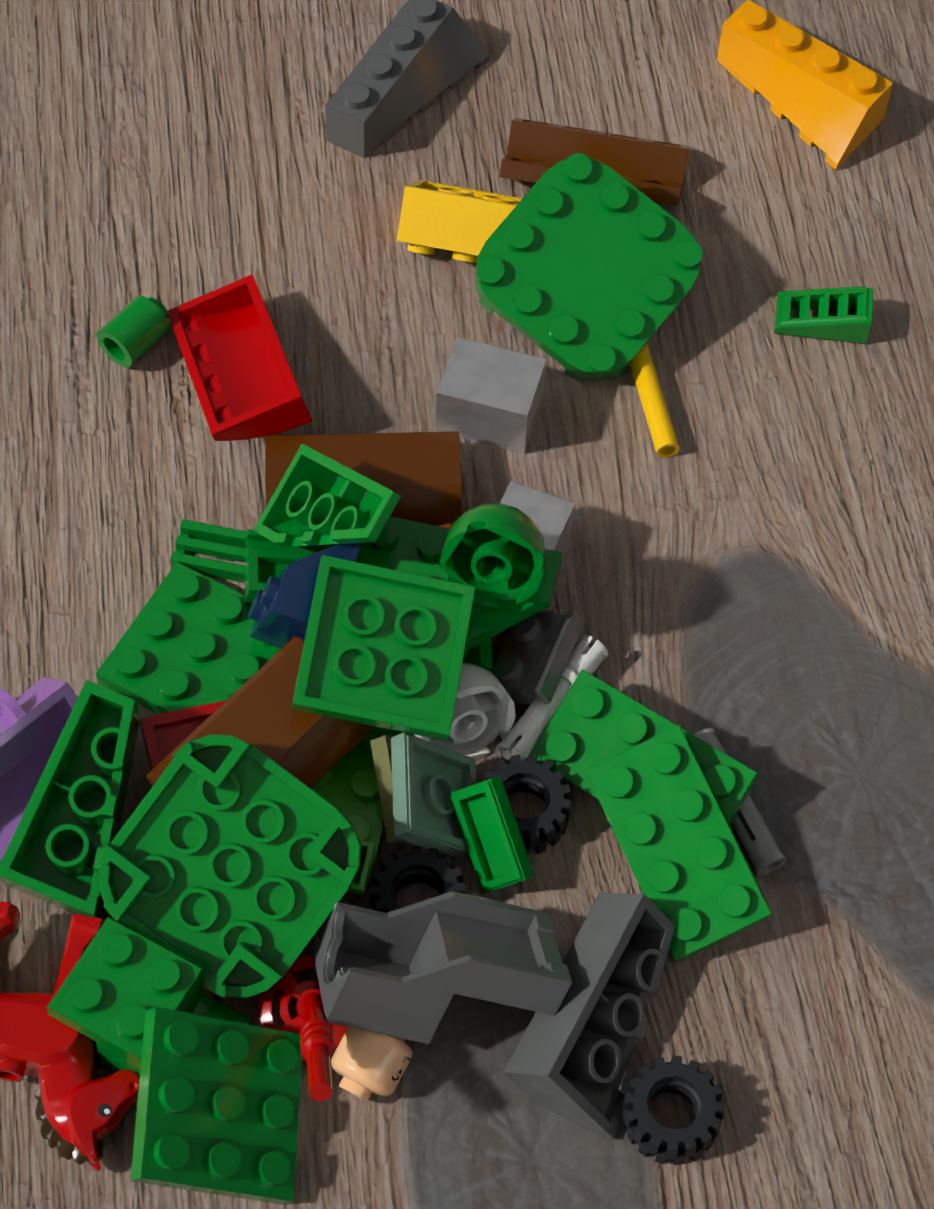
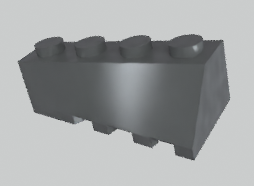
(401, 74)
(582, 1053)

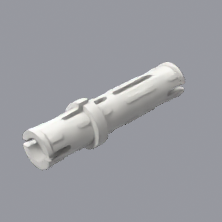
(535, 719)

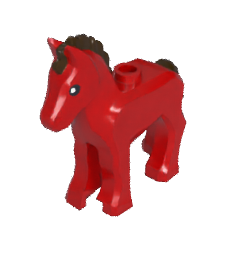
(72, 1107)

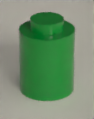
(134, 330)

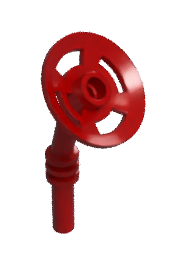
(317, 1036)

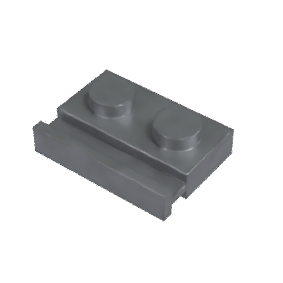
(537, 655)

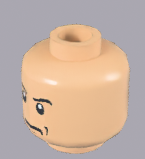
(370, 1062)

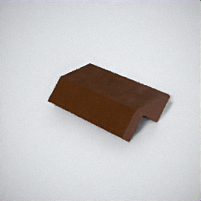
(647, 164)
(412, 464)
(263, 716)

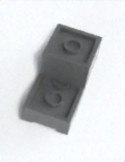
(405, 965)

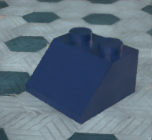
(286, 601)

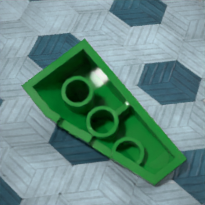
(325, 504)

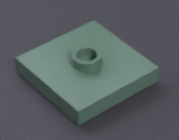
(421, 788)

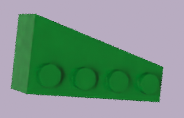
(76, 805)

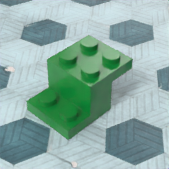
(118, 982)

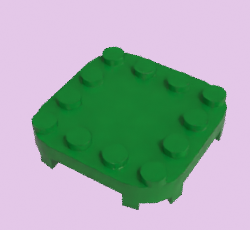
(587, 268)
(230, 864)

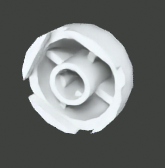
(479, 715)

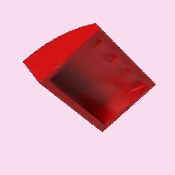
(238, 363)

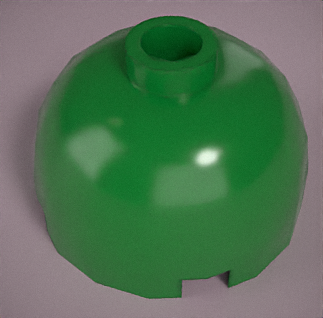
(496, 553)

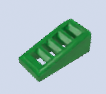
(840, 300)

